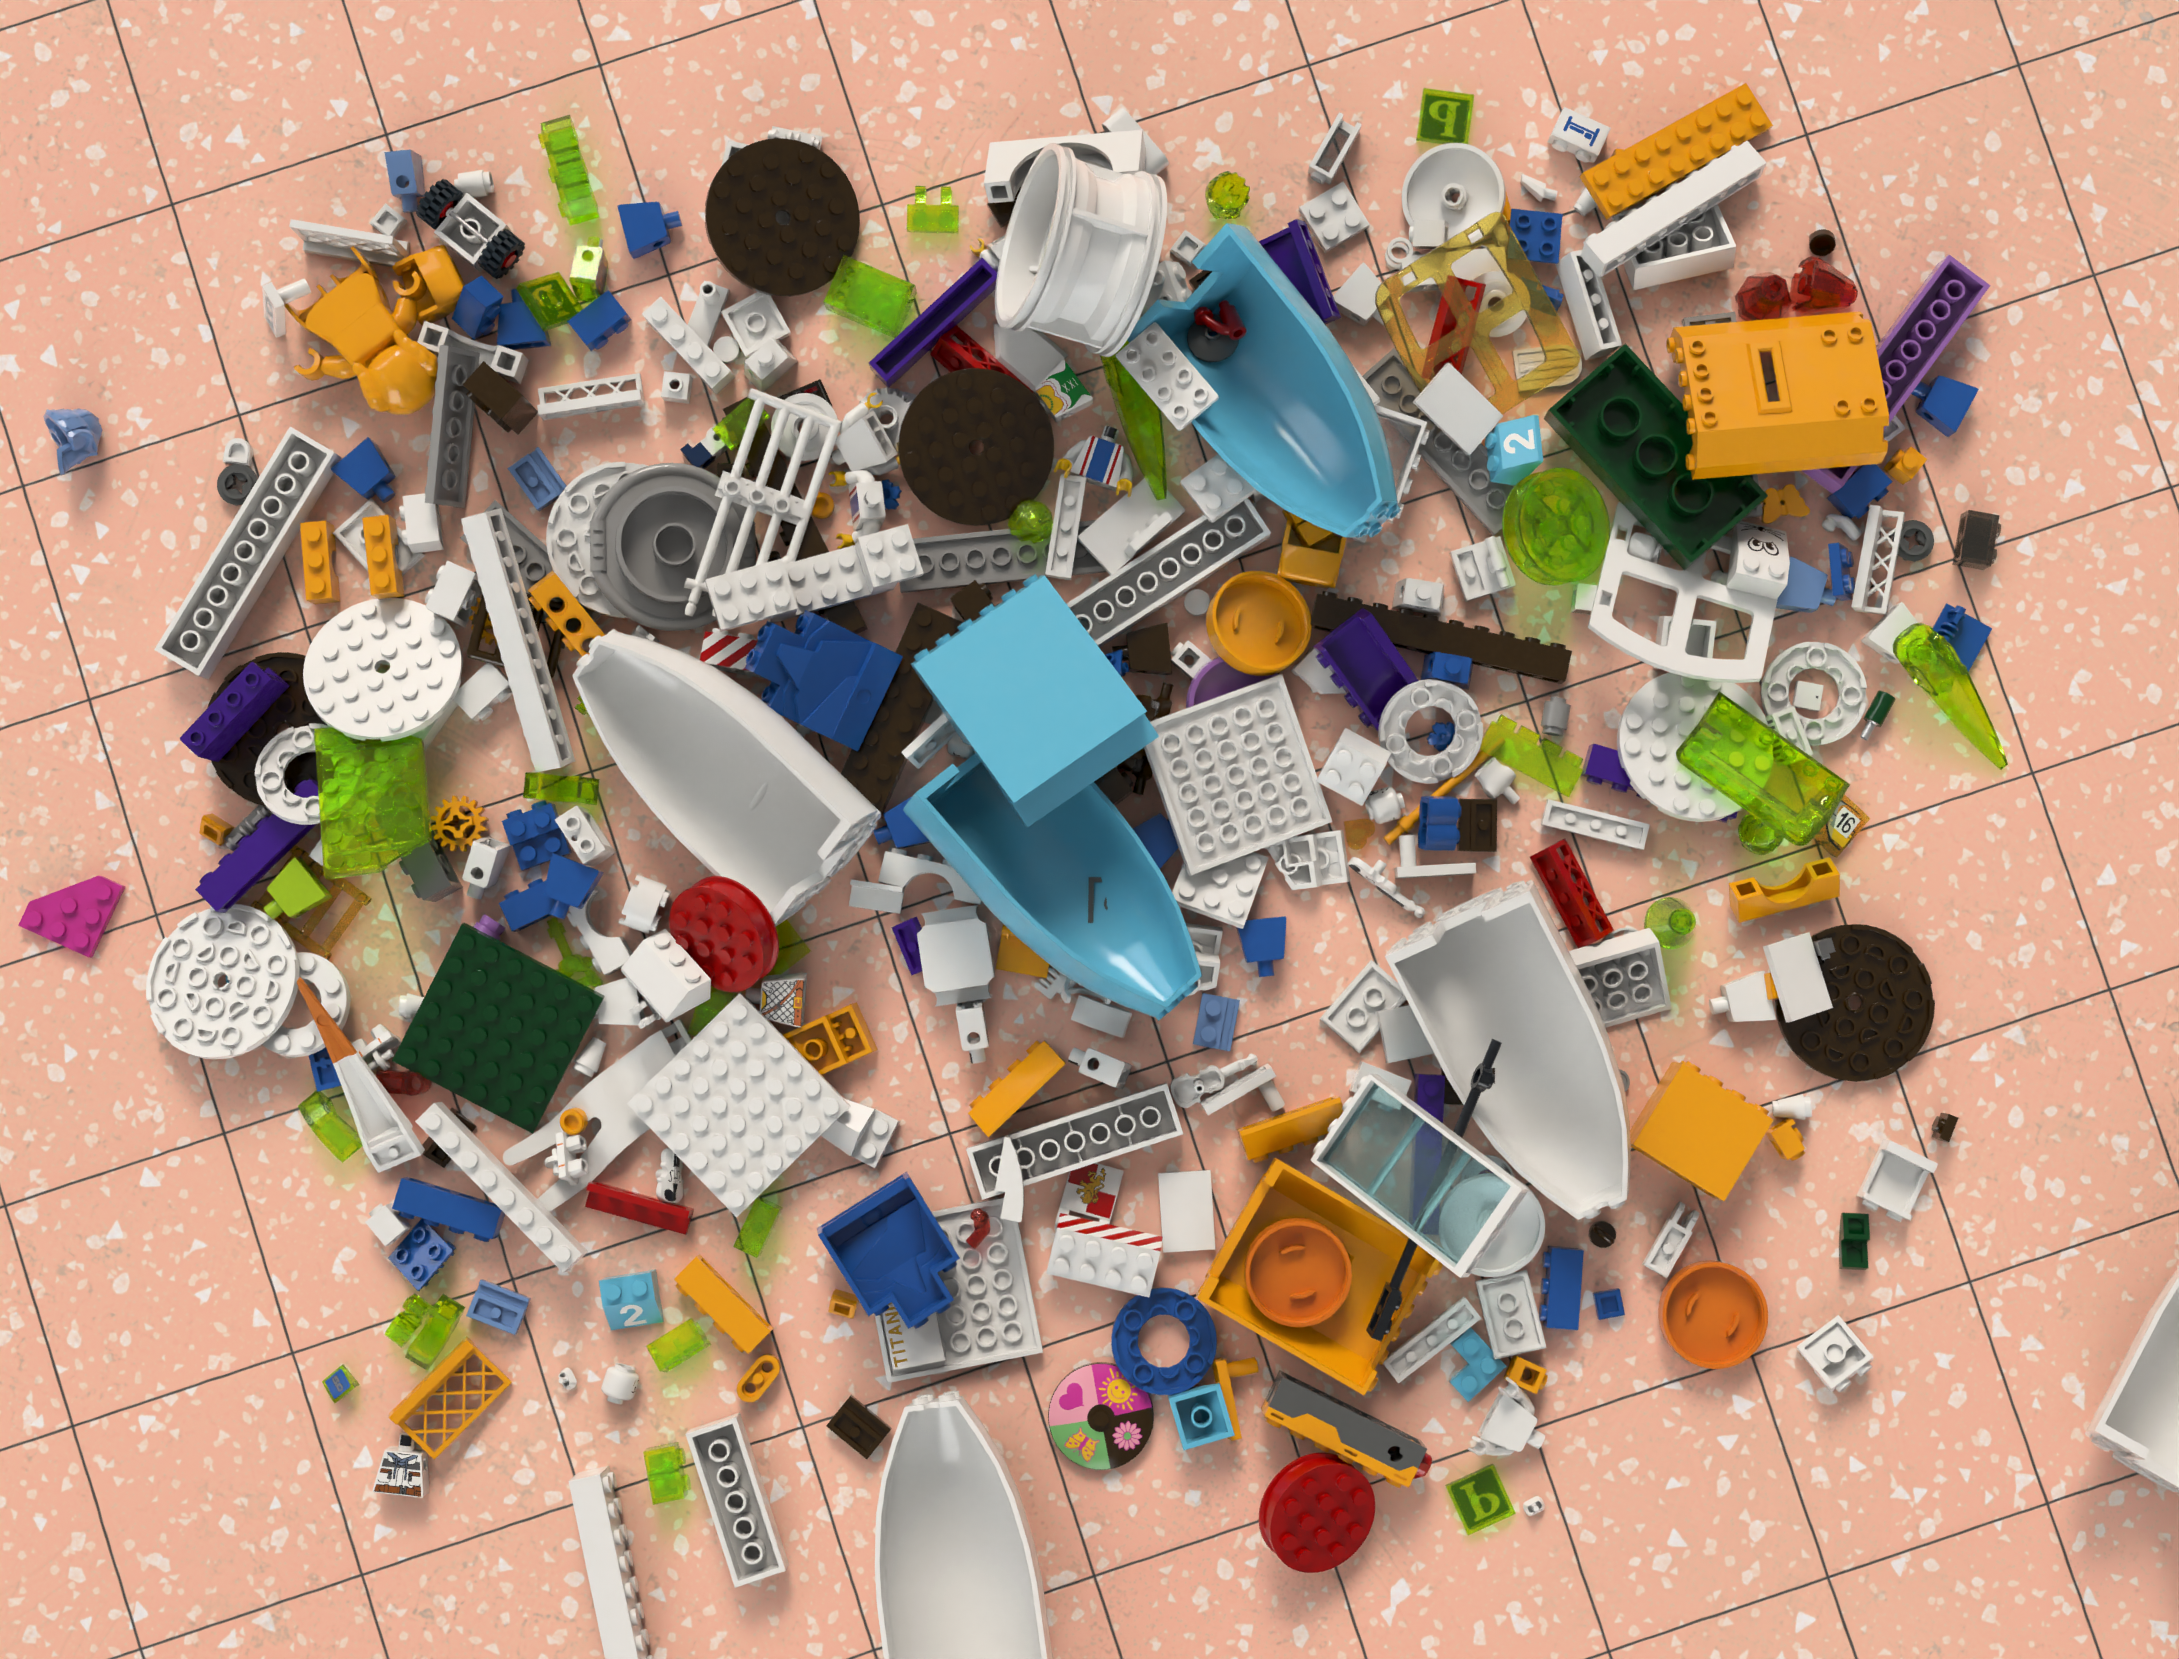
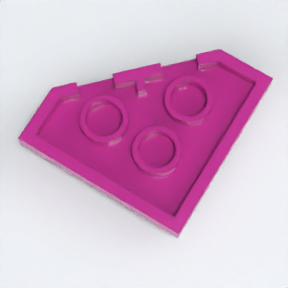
(75, 914)

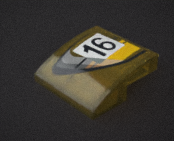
(1842, 827)

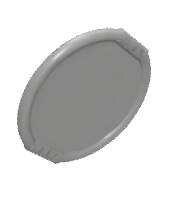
(653, 538)

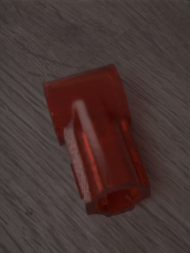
(401, 1082)

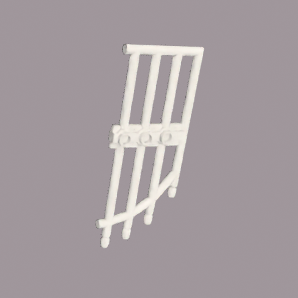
(759, 497)

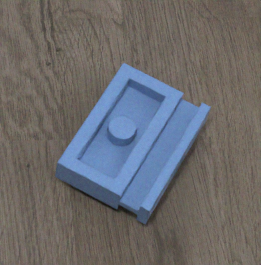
(538, 479)
(1216, 1022)
(498, 1307)

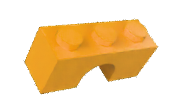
(380, 544)
(317, 549)

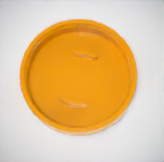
(1258, 623)

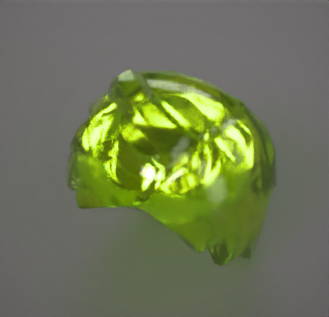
(1227, 195)
(1031, 521)
(1757, 836)

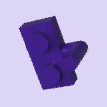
(908, 942)

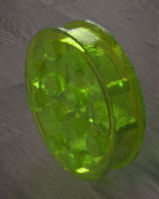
(1556, 526)

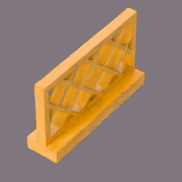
(433, 1381)

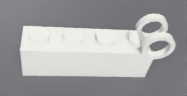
(1466, 267)

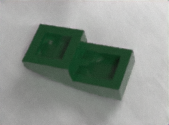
(1853, 1240)

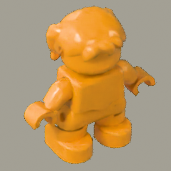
(372, 340)

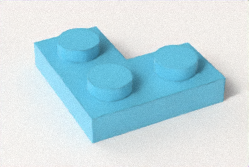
(1480, 1367)

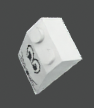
(1758, 560)

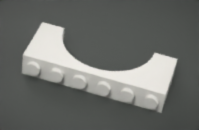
(1011, 160)

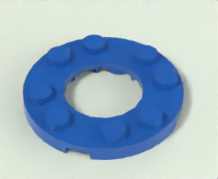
(1201, 1341)

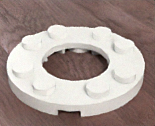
(1837, 664)
(1463, 746)
(271, 770)
(334, 998)

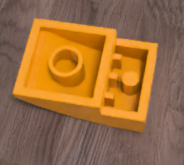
(833, 1039)

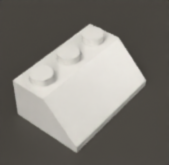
(667, 976)

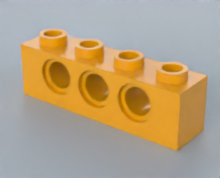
(552, 587)

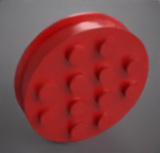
(725, 932)
(1316, 1512)

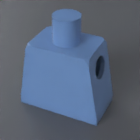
(405, 167)
(1805, 588)

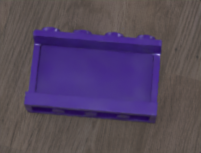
(1298, 259)
(1364, 665)
(234, 712)

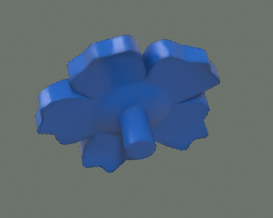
(890, 494)
(1443, 735)

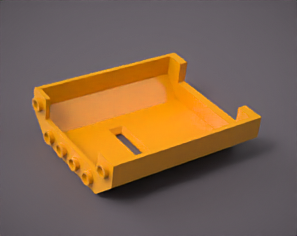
(1827, 390)
(1374, 1247)

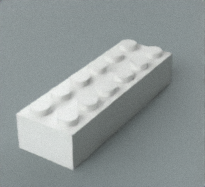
(737, 1500)

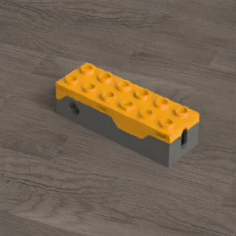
(1345, 1430)

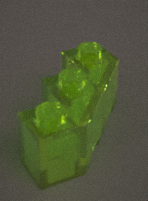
(568, 170)

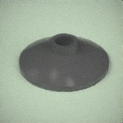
(1208, 347)

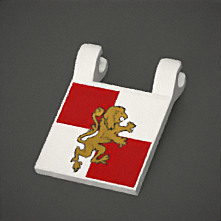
(1091, 1191)

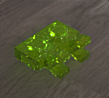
(933, 218)

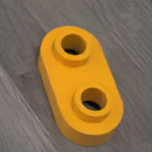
(758, 1377)

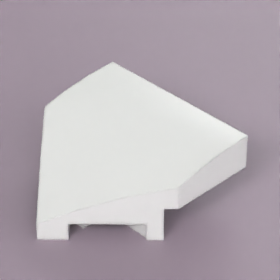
(1315, 675)

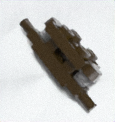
(1155, 709)

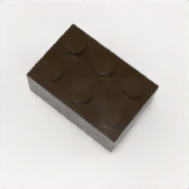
(499, 399)

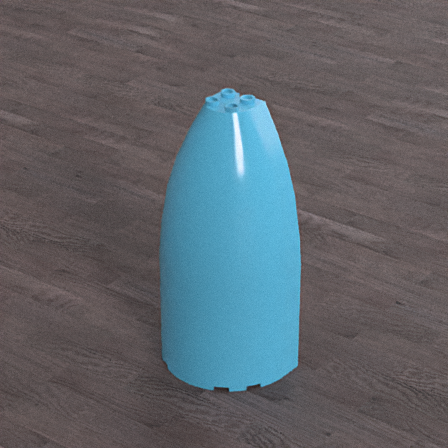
(1288, 395)
(1040, 886)

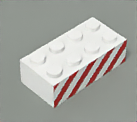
(728, 651)
(1104, 1255)

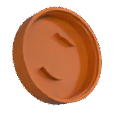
(1297, 1272)
(1713, 1314)

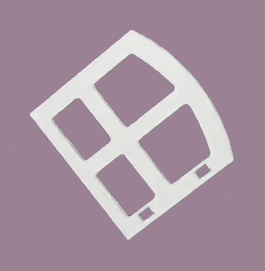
(1688, 586)

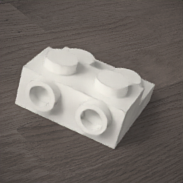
(1836, 1354)

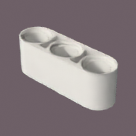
(1123, 121)

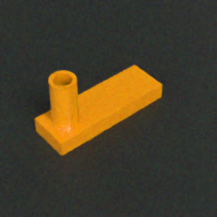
(1222, 1374)

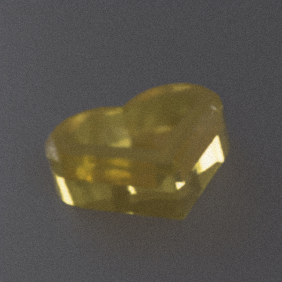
(1357, 832)

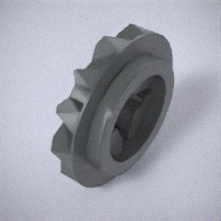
(227, 480)
(1923, 536)

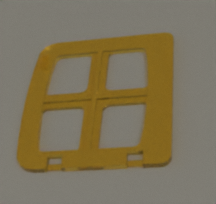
(1475, 327)

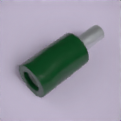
(1877, 713)

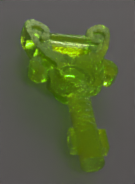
(570, 962)

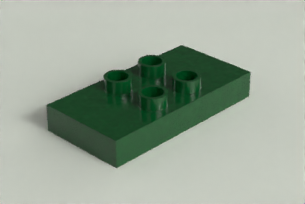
(1638, 445)

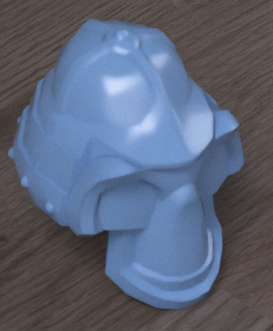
(75, 433)

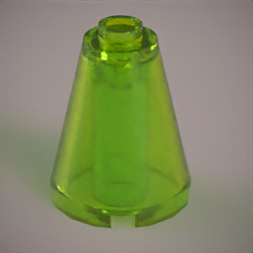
(1671, 922)

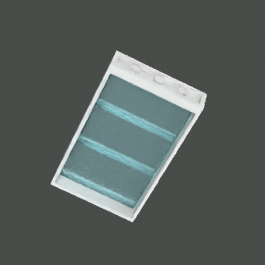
(1418, 1174)

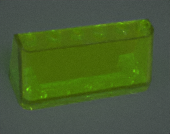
(1761, 771)

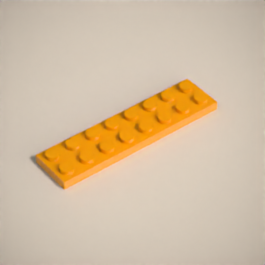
(1675, 151)

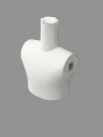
(1496, 780)

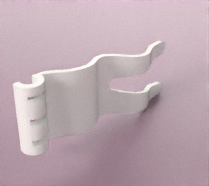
(607, 1100)

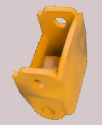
(441, 279)
(1307, 565)

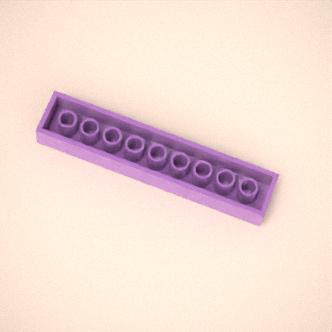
(1917, 341)

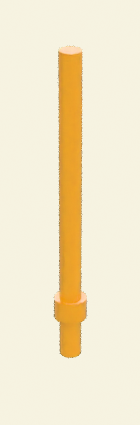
(1406, 823)

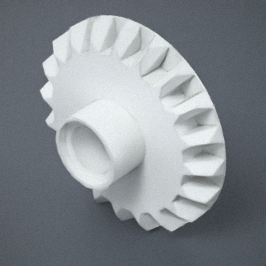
(1496, 286)
(894, 403)
(793, 423)

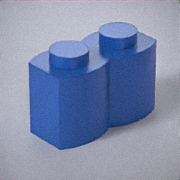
(1438, 823)

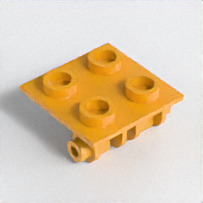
(1018, 957)

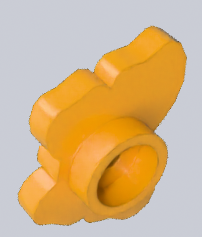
(1792, 505)

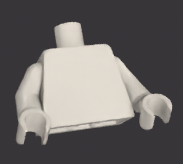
(1508, 1424)

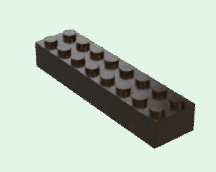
(901, 714)

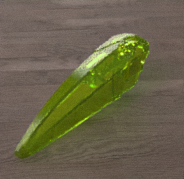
(1141, 423)
(1946, 682)

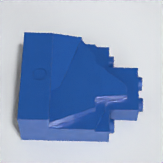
(823, 676)
(892, 1252)

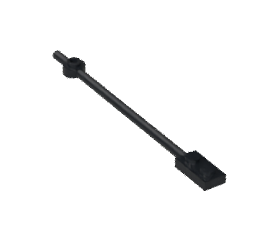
(1391, 1294)

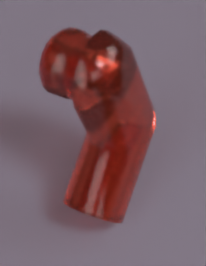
(981, 1227)

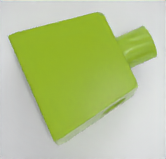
(296, 891)

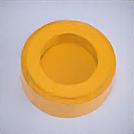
(823, 506)
(573, 1121)

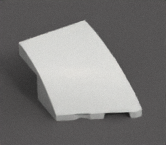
(1312, 859)
(1206, 946)

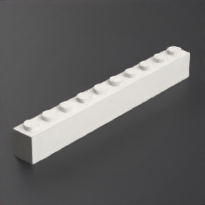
(518, 640)

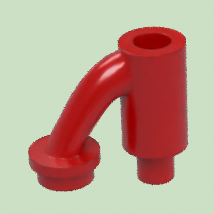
(1231, 325)

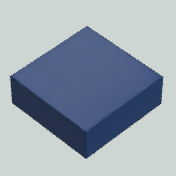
(1608, 1304)

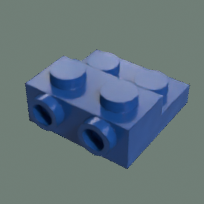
(535, 835)

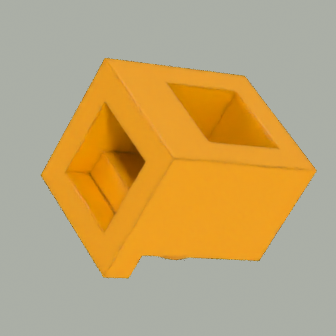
(1904, 464)
(1786, 1140)
(1537, 1374)

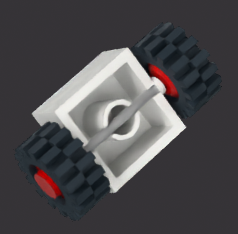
(470, 229)

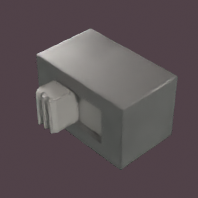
(1824, 947)

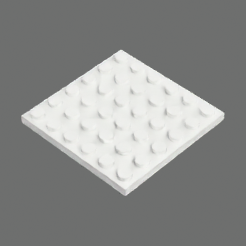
(1235, 775)
(738, 1104)
(992, 1297)

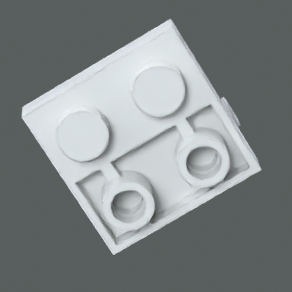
(1482, 568)

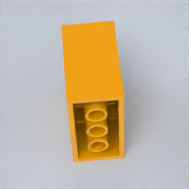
(1699, 1129)

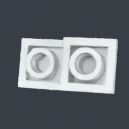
(1101, 1016)

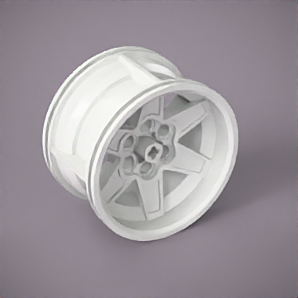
(1080, 251)

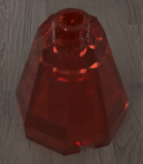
(1821, 287)
(1763, 297)

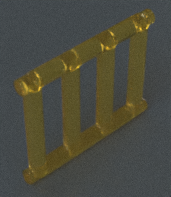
(302, 935)

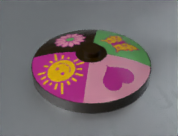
(1100, 1417)

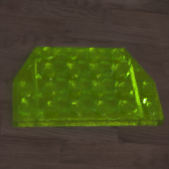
(370, 801)

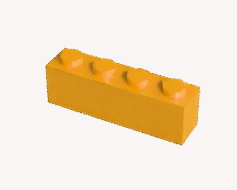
(723, 1304)

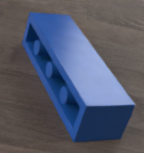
(449, 1208)

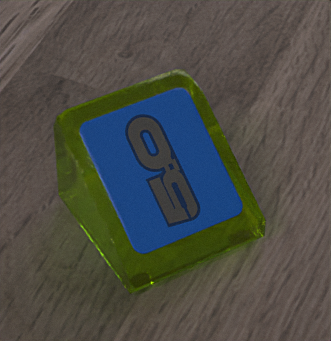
(340, 1383)

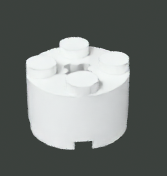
(643, 905)

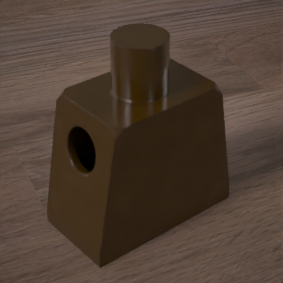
(1148, 650)

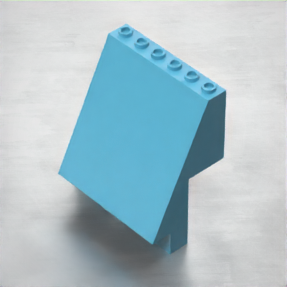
(1034, 699)

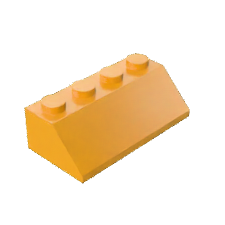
(1016, 1088)
(1289, 1129)

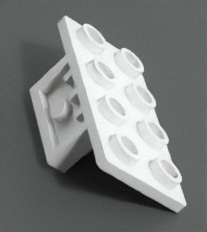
(1167, 376)
(1129, 526)

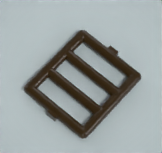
(479, 623)

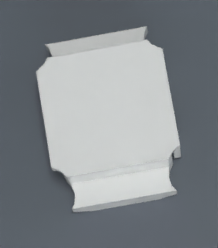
(956, 955)

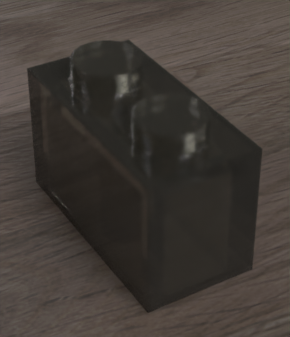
(1976, 540)

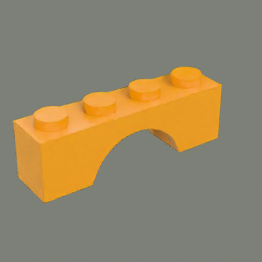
(1814, 883)

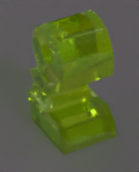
(409, 1320)

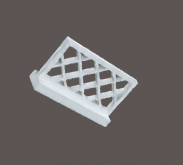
(337, 242)

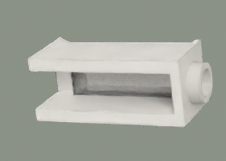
(1333, 150)

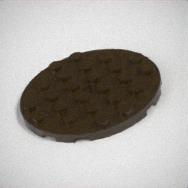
(744, 226)
(968, 408)
(293, 707)
(1892, 1014)

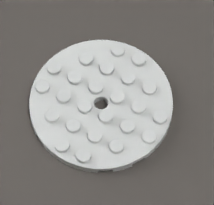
(570, 533)
(391, 705)
(1652, 732)
(245, 1011)

